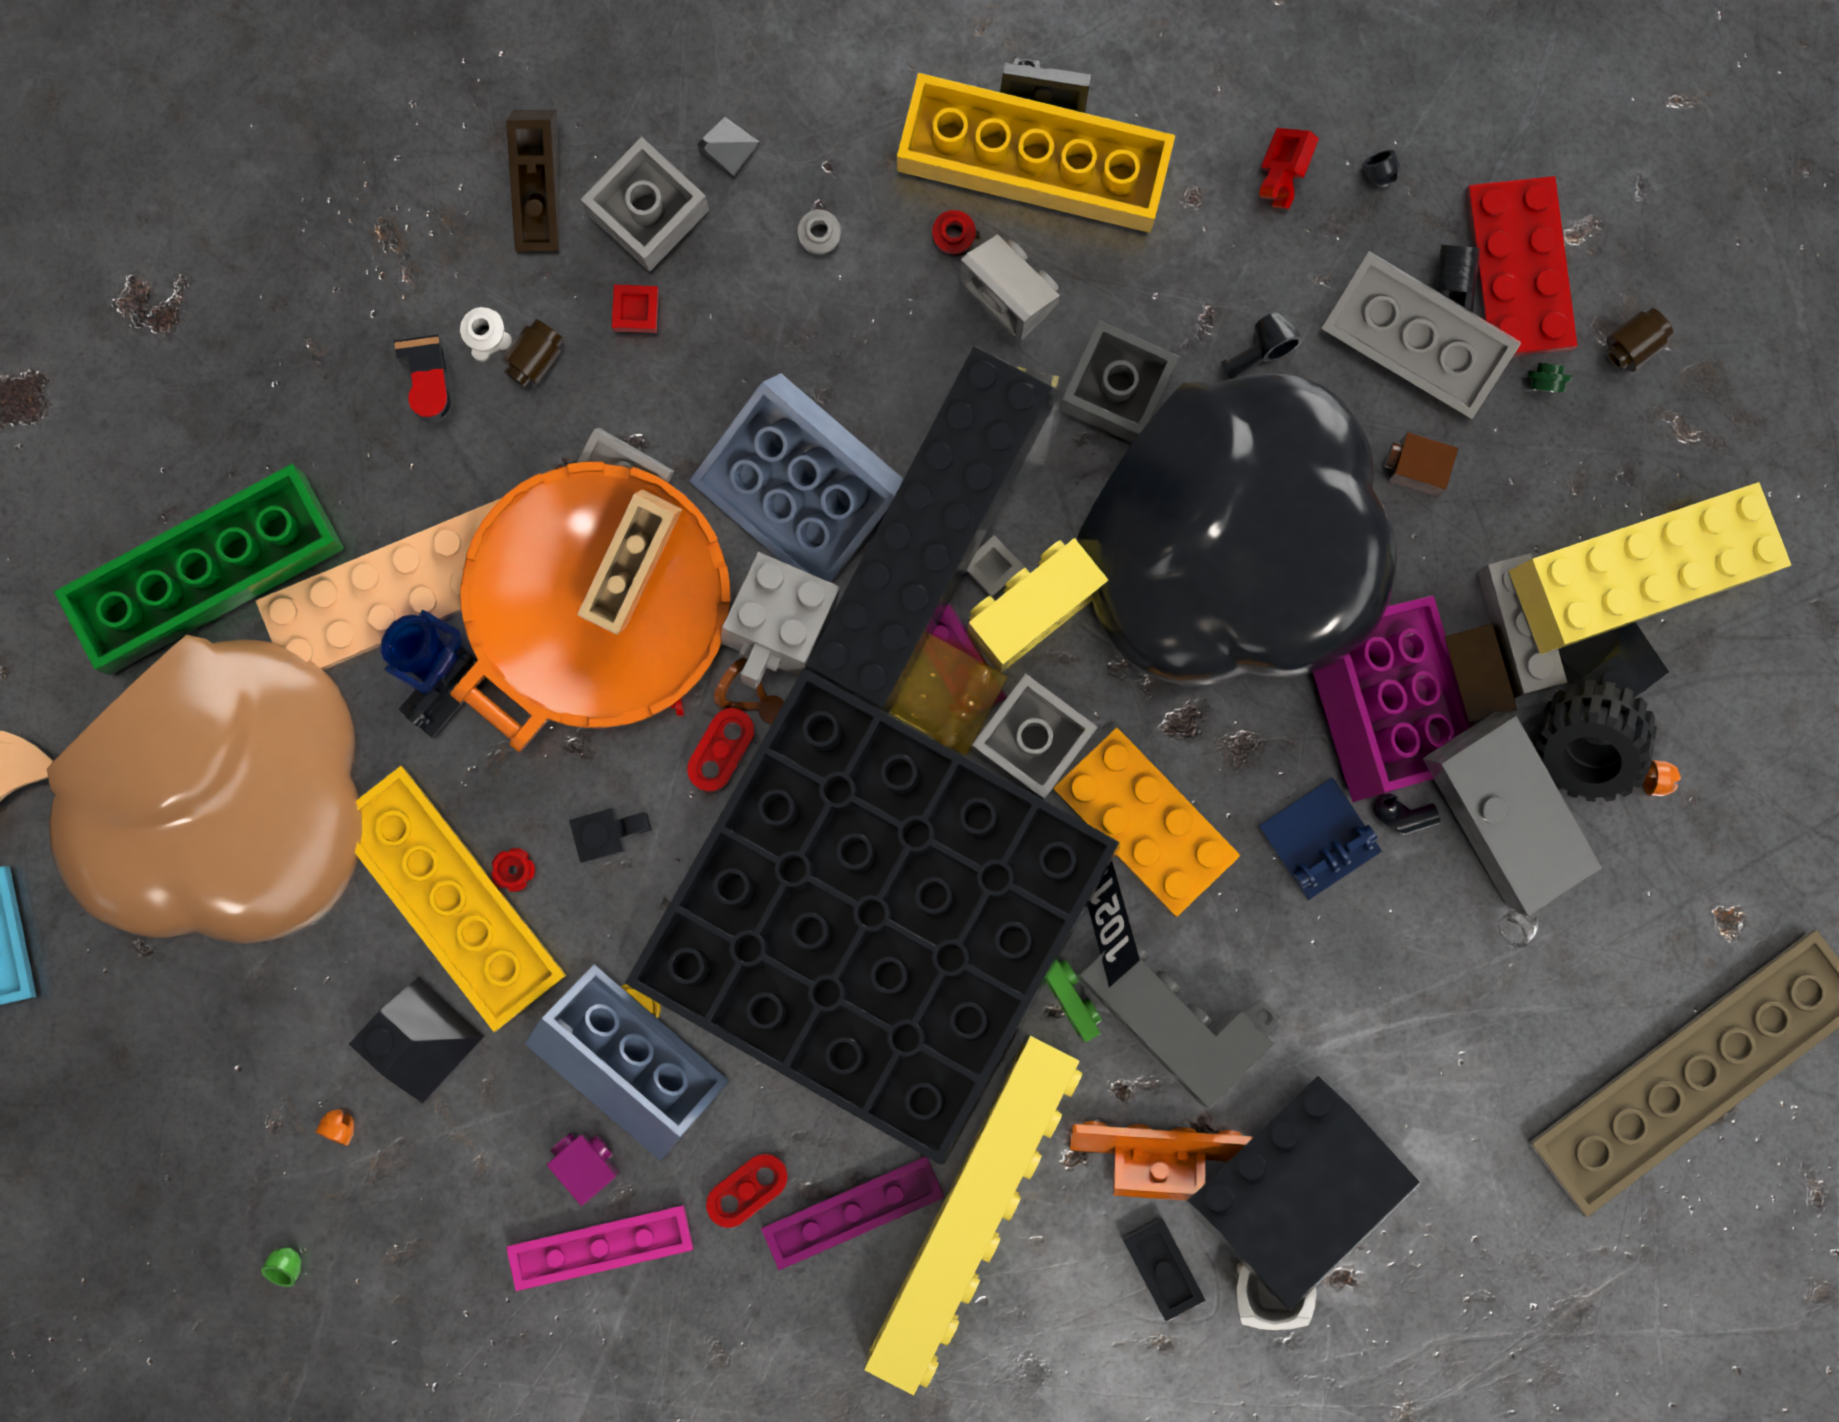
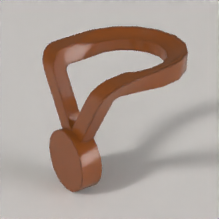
(768, 705)

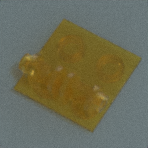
(948, 694)

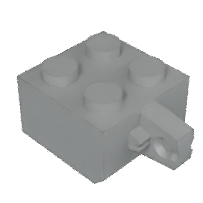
(778, 618)

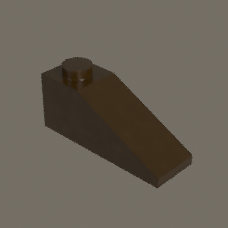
(534, 178)

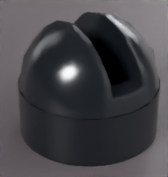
(1382, 168)

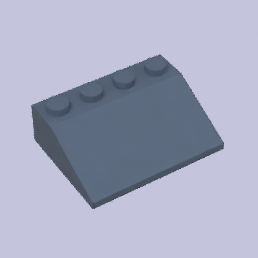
(798, 480)

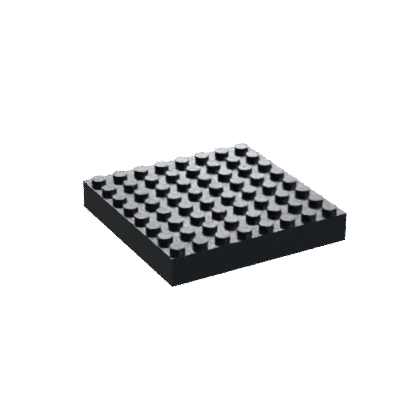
(819, 927)

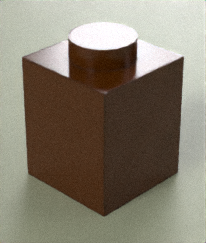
(1421, 464)

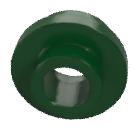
(1549, 377)

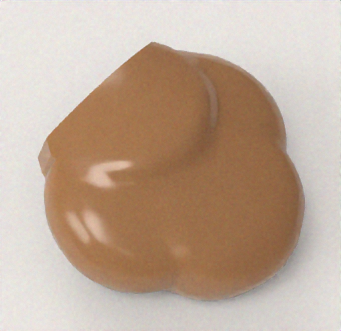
(211, 797)

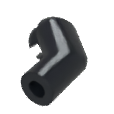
(1403, 819)

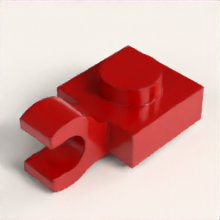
(1285, 159)

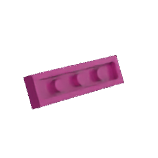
(600, 1247)

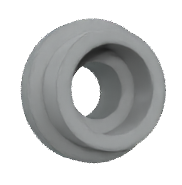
(823, 244)

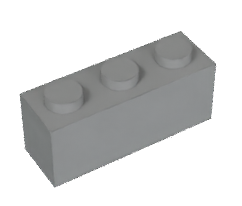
(1524, 665)

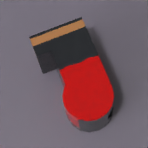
(430, 389)

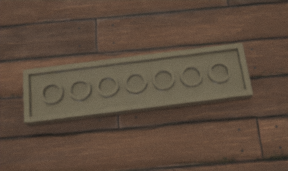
(1694, 1075)

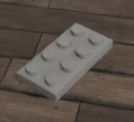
(1421, 335)

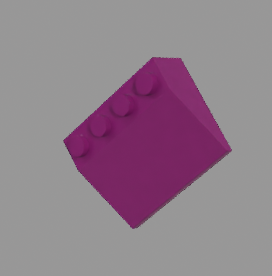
(1393, 701)

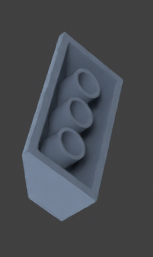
(626, 1062)

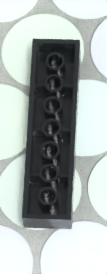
(933, 527)

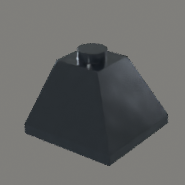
(1615, 657)
(417, 1040)

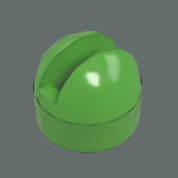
(282, 1267)

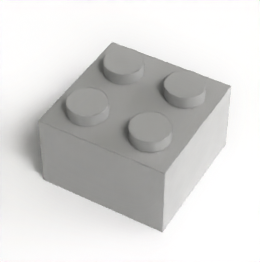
(645, 204)
(1033, 737)

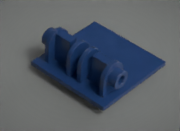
(1320, 838)

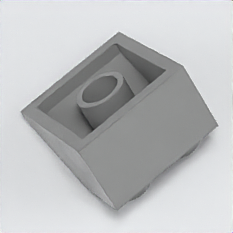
(1009, 285)

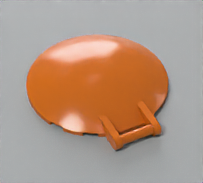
(528, 583)

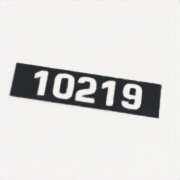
(1112, 928)

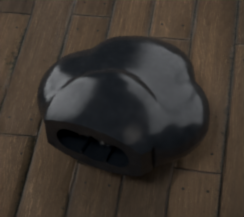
(1242, 535)

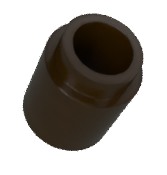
(1638, 340)
(532, 353)

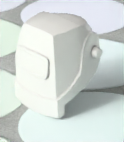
(1264, 1311)

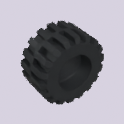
(1602, 714)

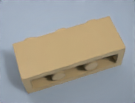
(629, 561)

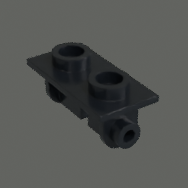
(435, 708)

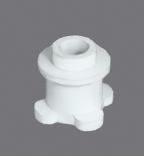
(488, 343)

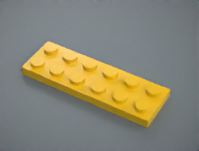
(452, 901)

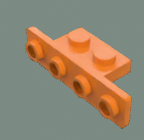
(1157, 1161)

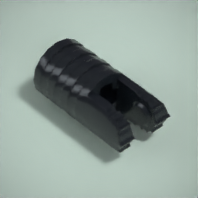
(1458, 272)

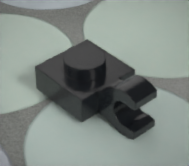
(602, 834)

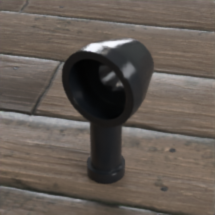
(1274, 339)

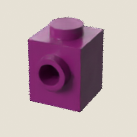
(583, 1165)

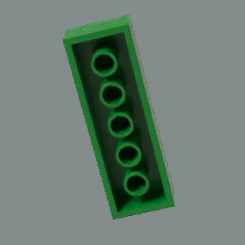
(199, 570)

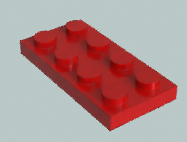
(1523, 263)

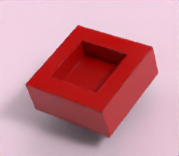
(635, 308)

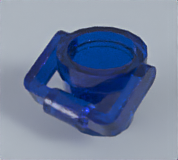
(417, 649)

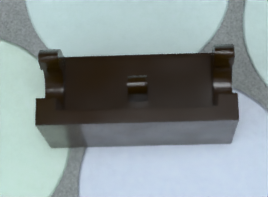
(1480, 672)

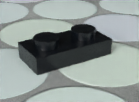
(1163, 1269)

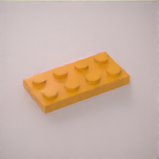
(1157, 827)

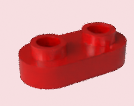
(721, 750)
(747, 1189)

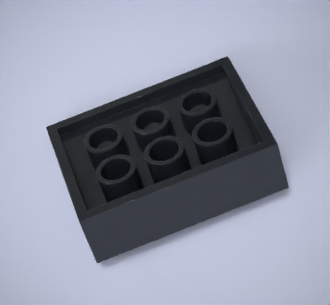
(1303, 1193)

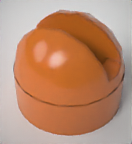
(1661, 778)
(337, 1127)

